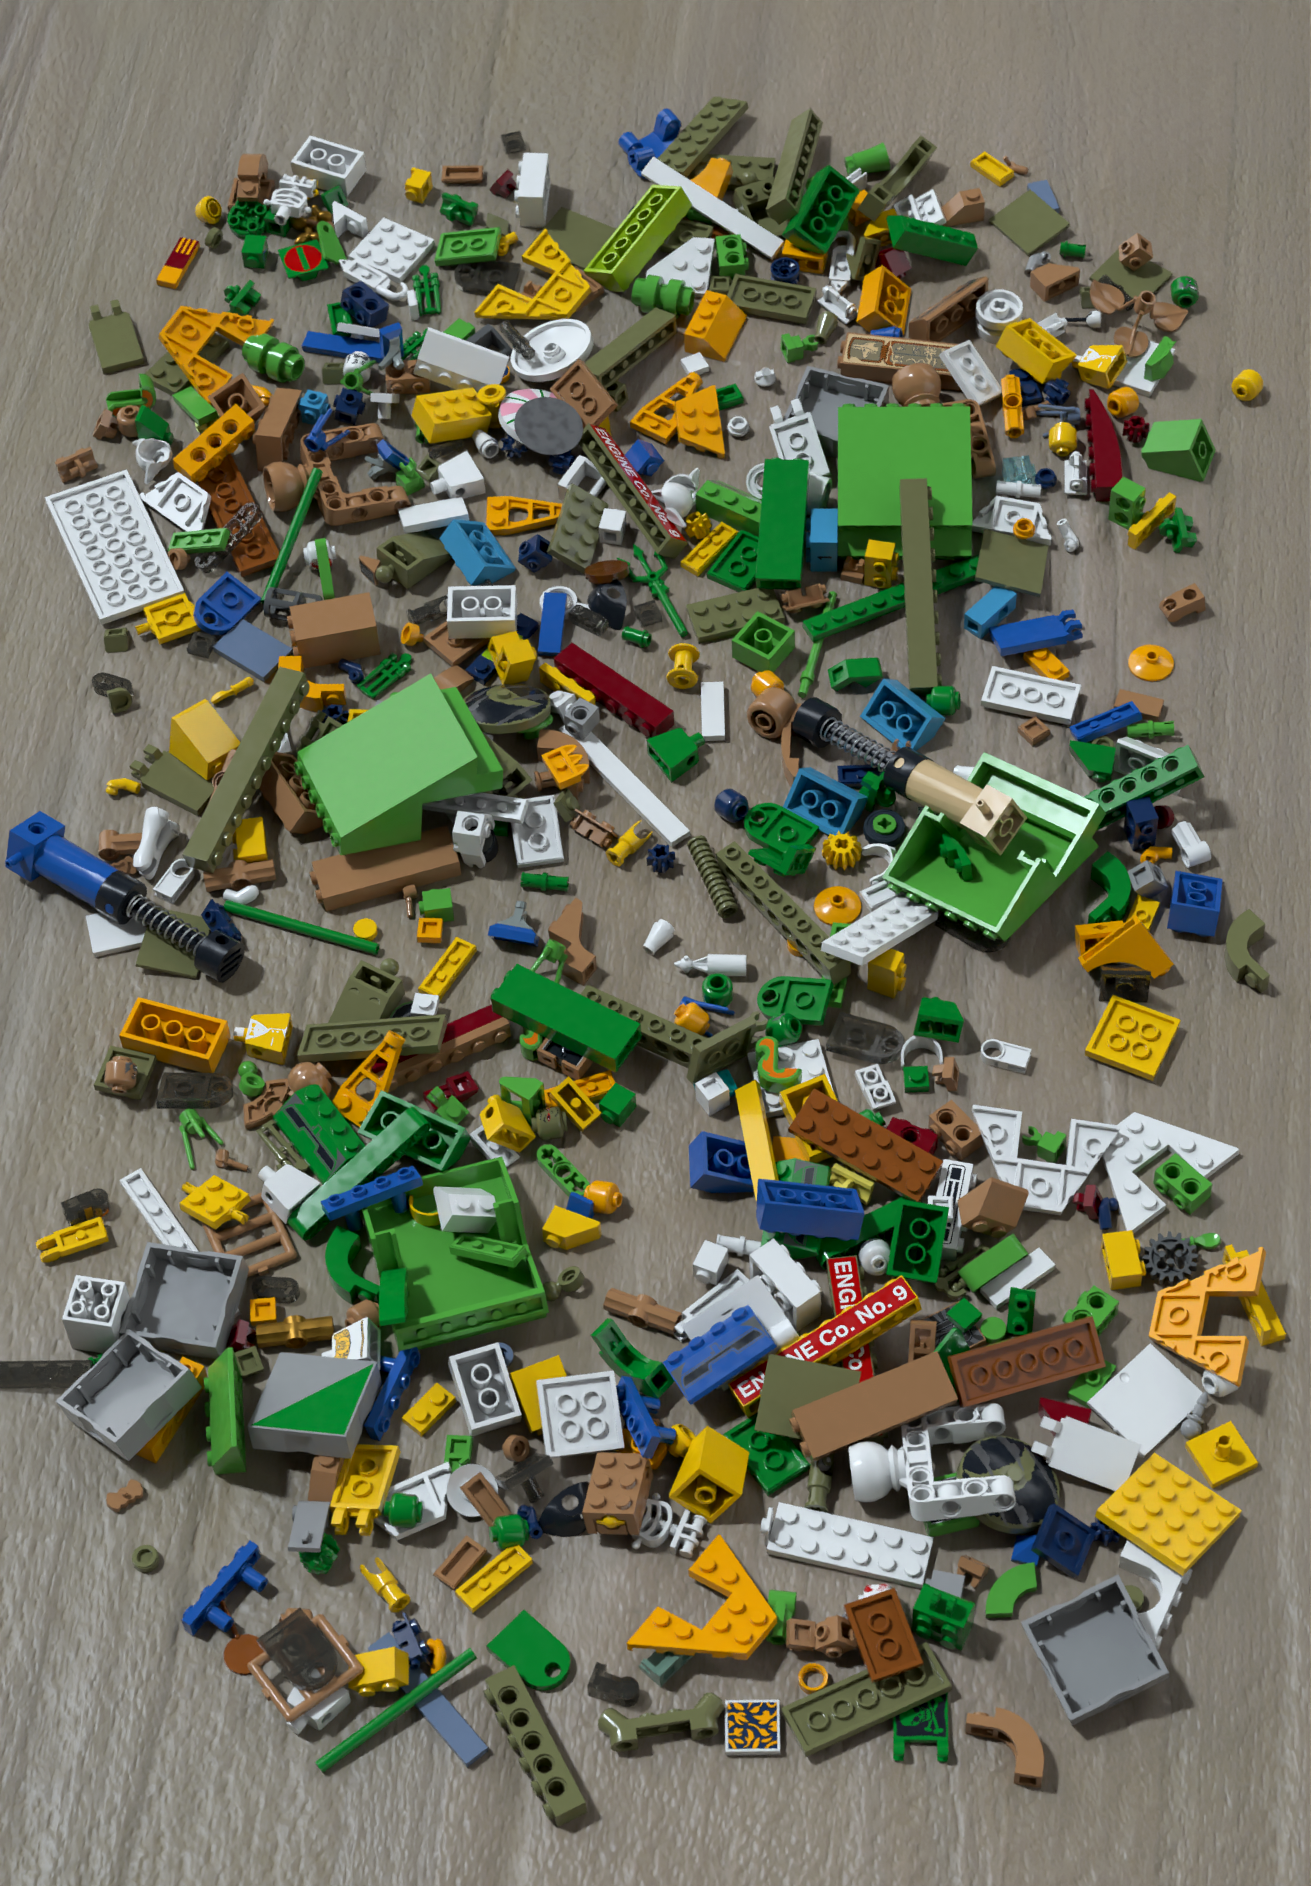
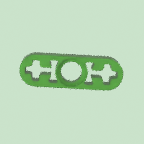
(324, 568)
(561, 1162)

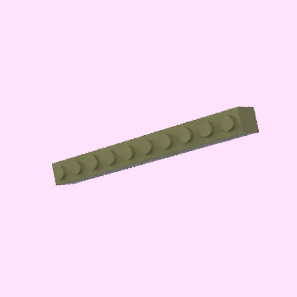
(918, 586)
(246, 770)

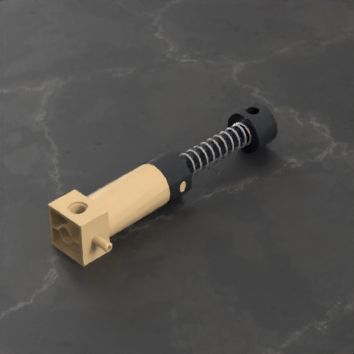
(984, 813)

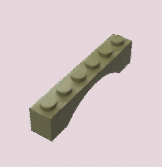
(895, 182)

